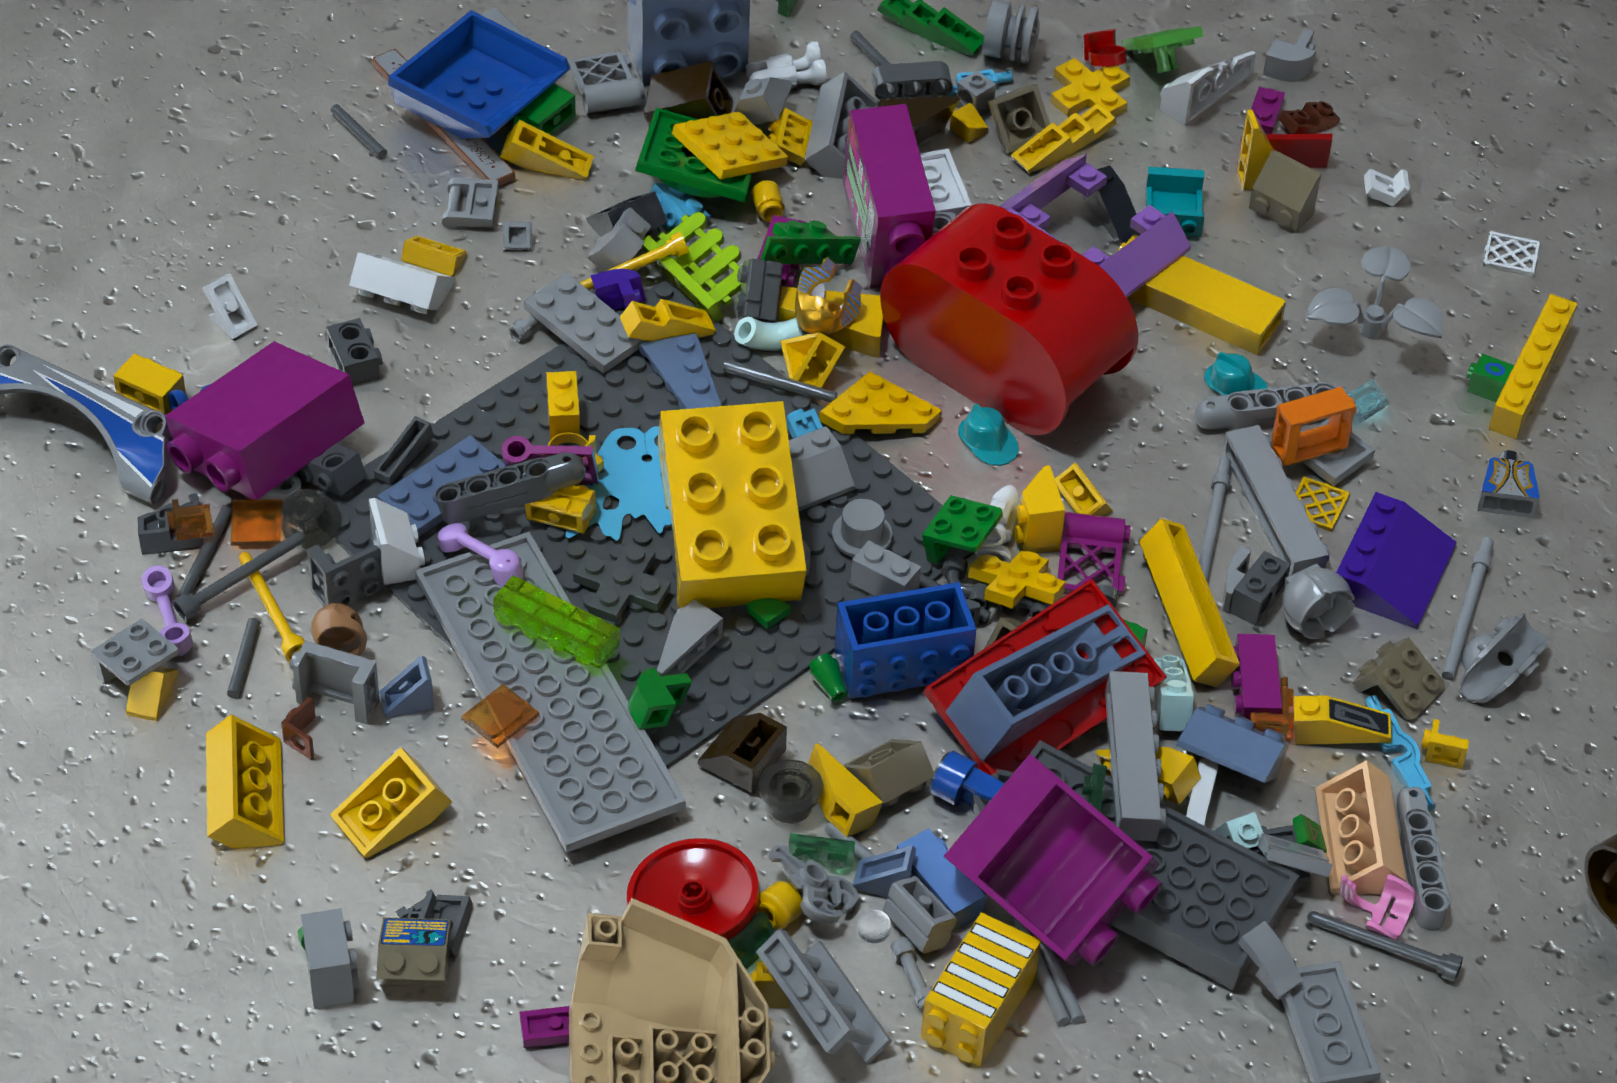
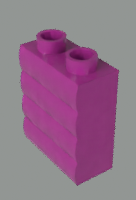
(1055, 863)

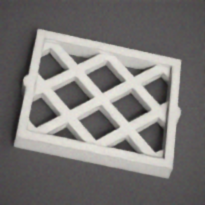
(1498, 237)

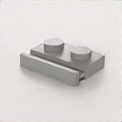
(1295, 855)

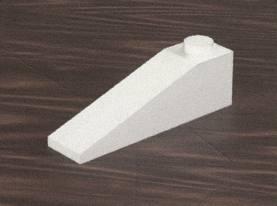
(1201, 88)

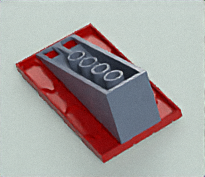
(1040, 681)

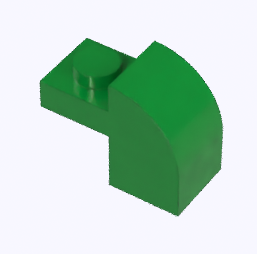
(656, 698)

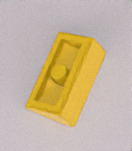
(432, 255)
(1081, 492)

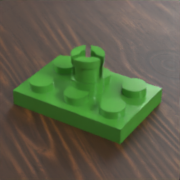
(1163, 45)

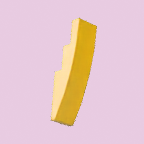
(1065, 139)

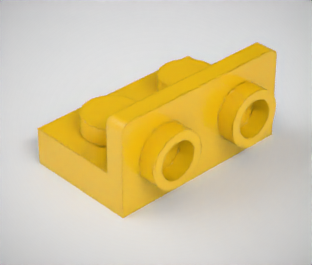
(791, 134)

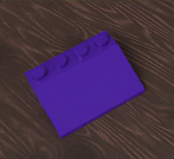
(1395, 561)

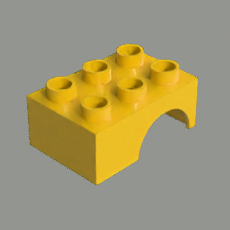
(732, 504)

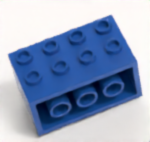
(903, 638)

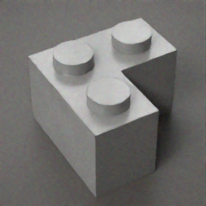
(329, 960)

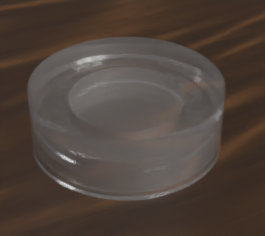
(874, 926)

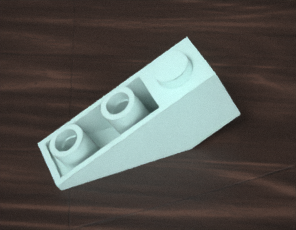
(1173, 696)

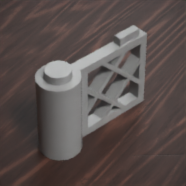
(607, 93)

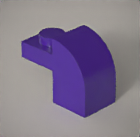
(618, 287)

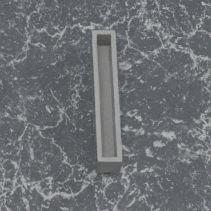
(1274, 499)
(1133, 756)

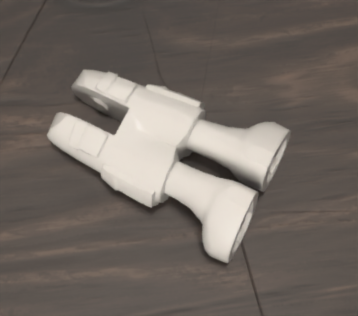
(806, 70)
(1007, 500)

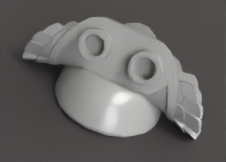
(1484, 673)

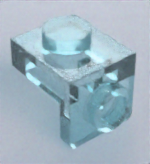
(1368, 400)

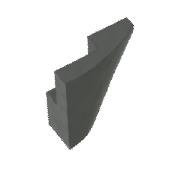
(155, 531)

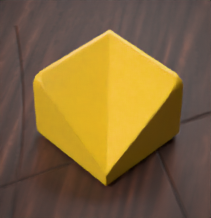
(967, 123)

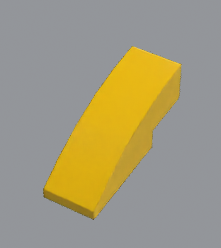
(665, 321)

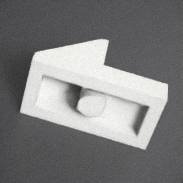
(229, 306)

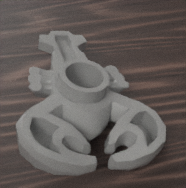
(815, 885)

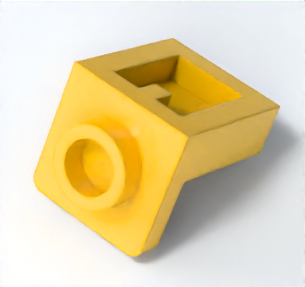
(1444, 749)

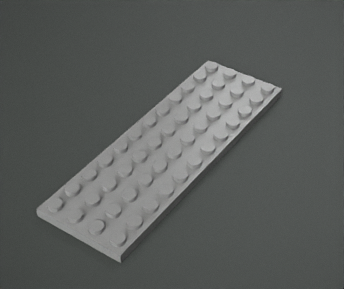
(583, 749)

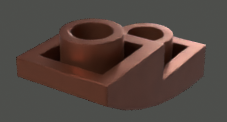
(1311, 119)

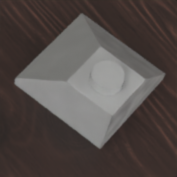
(763, 99)

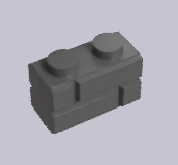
(759, 290)

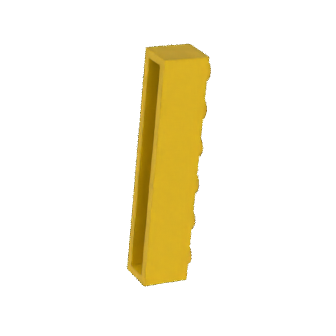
(1532, 366)
(1189, 603)

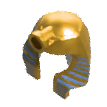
(818, 313)

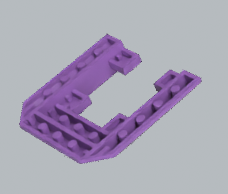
(1137, 262)

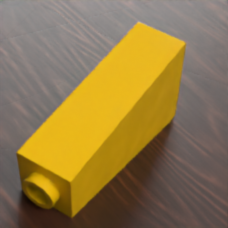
(859, 335)

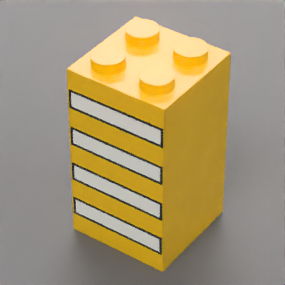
(980, 989)

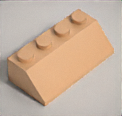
(1360, 829)

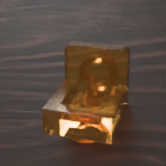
(190, 521)

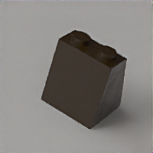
(689, 91)

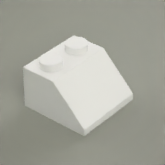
(396, 542)

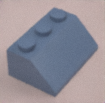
(1234, 743)

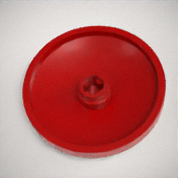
(699, 883)

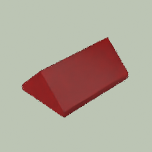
(1307, 149)

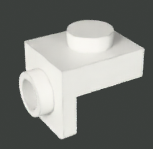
(1386, 188)

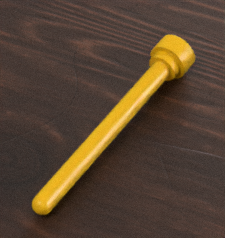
(674, 246)
(291, 642)

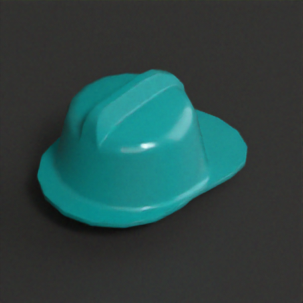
(1232, 374)
(988, 436)

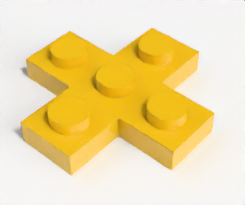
(1088, 88)
(1016, 579)

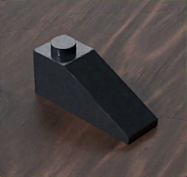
(1113, 207)

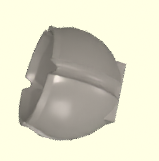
(1317, 601)

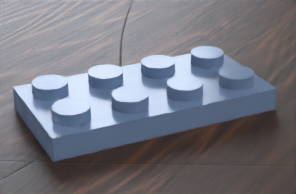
(417, 490)

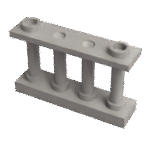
(823, 996)

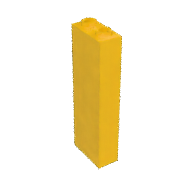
(1213, 303)

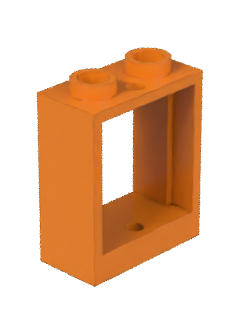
(1298, 446)

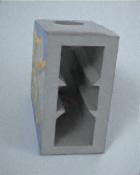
(1509, 487)

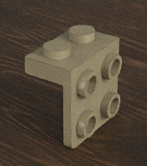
(1402, 676)

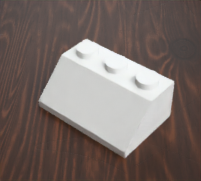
(400, 282)

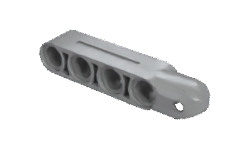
(1252, 406)
(1422, 859)

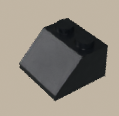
(645, 205)

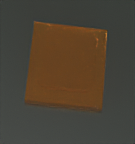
(256, 523)
(500, 716)

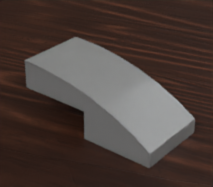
(1236, 571)
(1270, 955)

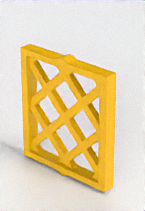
(1325, 488)

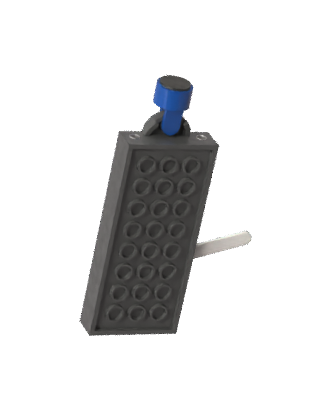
(1209, 883)

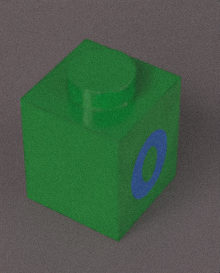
(1488, 377)

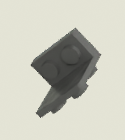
(347, 579)

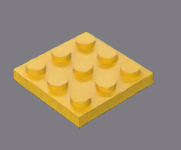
(730, 145)

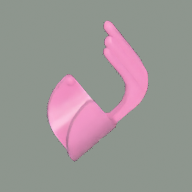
(1394, 888)

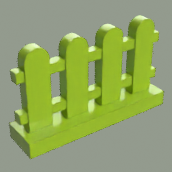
(702, 277)

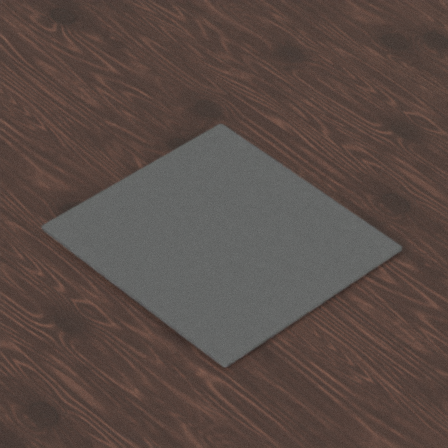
(748, 659)

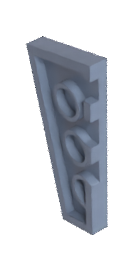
(683, 369)

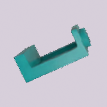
(1177, 192)

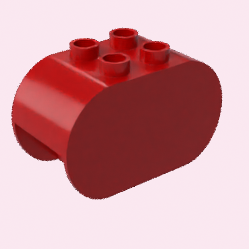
(1008, 316)

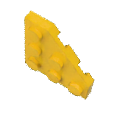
(880, 407)

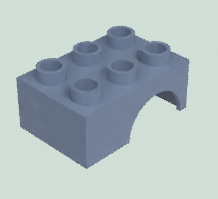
(687, 33)

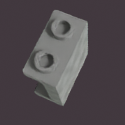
(336, 676)

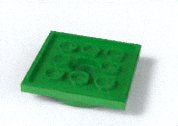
(678, 167)

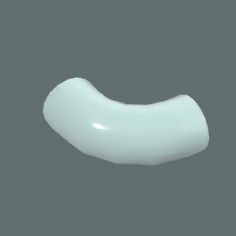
(766, 335)

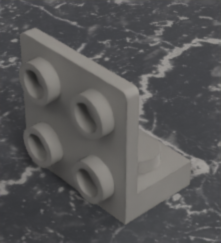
(132, 653)

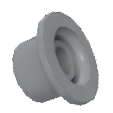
(861, 522)

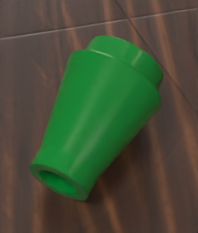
(827, 674)

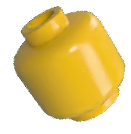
(781, 904)

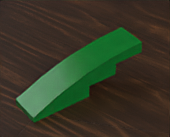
(938, 27)

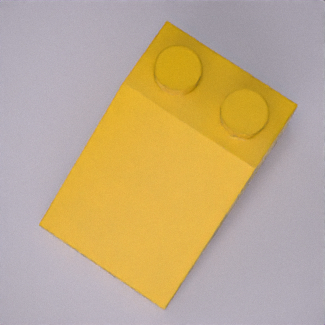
(390, 804)

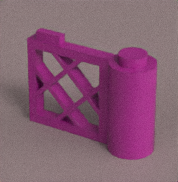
(519, 449)
(1094, 534)

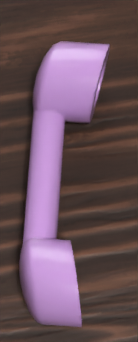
(503, 562)
(159, 587)

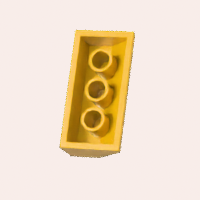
(244, 785)

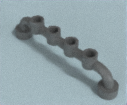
(955, 569)

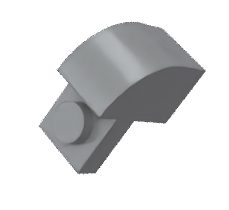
(1289, 60)
(620, 243)

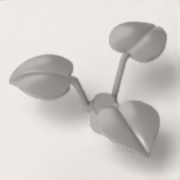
(1337, 305)

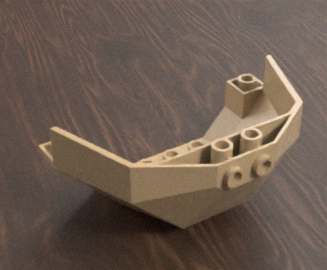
(664, 1005)

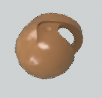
(337, 626)

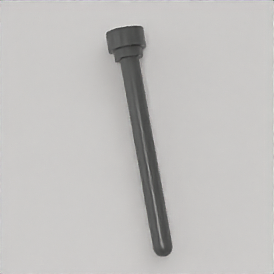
(189, 604)
(1446, 965)

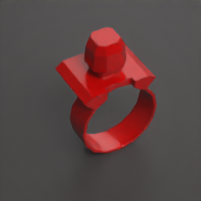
(1102, 50)

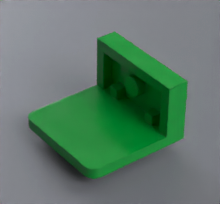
(959, 525)

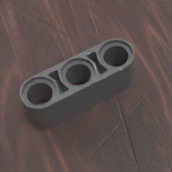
(911, 80)

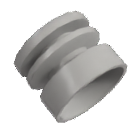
(1010, 31)

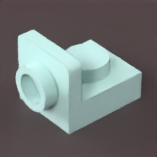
(1242, 830)

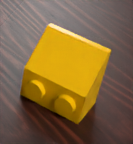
(1040, 514)

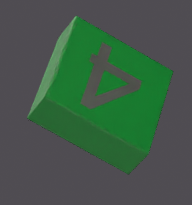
(1309, 832)

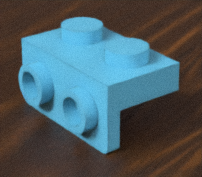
(676, 205)

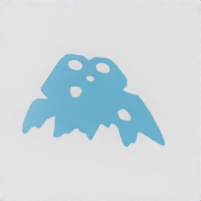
(631, 481)

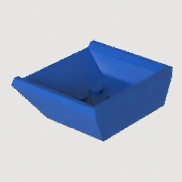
(475, 77)

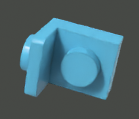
(802, 422)

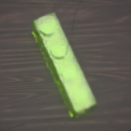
(556, 622)

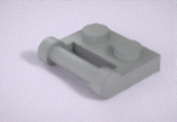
(479, 204)

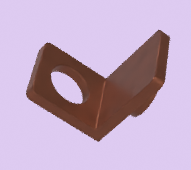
(293, 725)

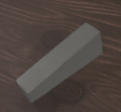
(404, 450)

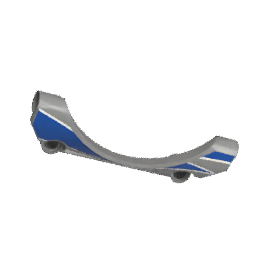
(125, 424)

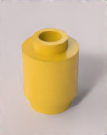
(767, 200)

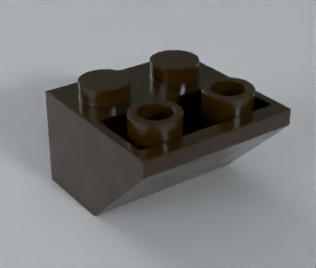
(745, 749)

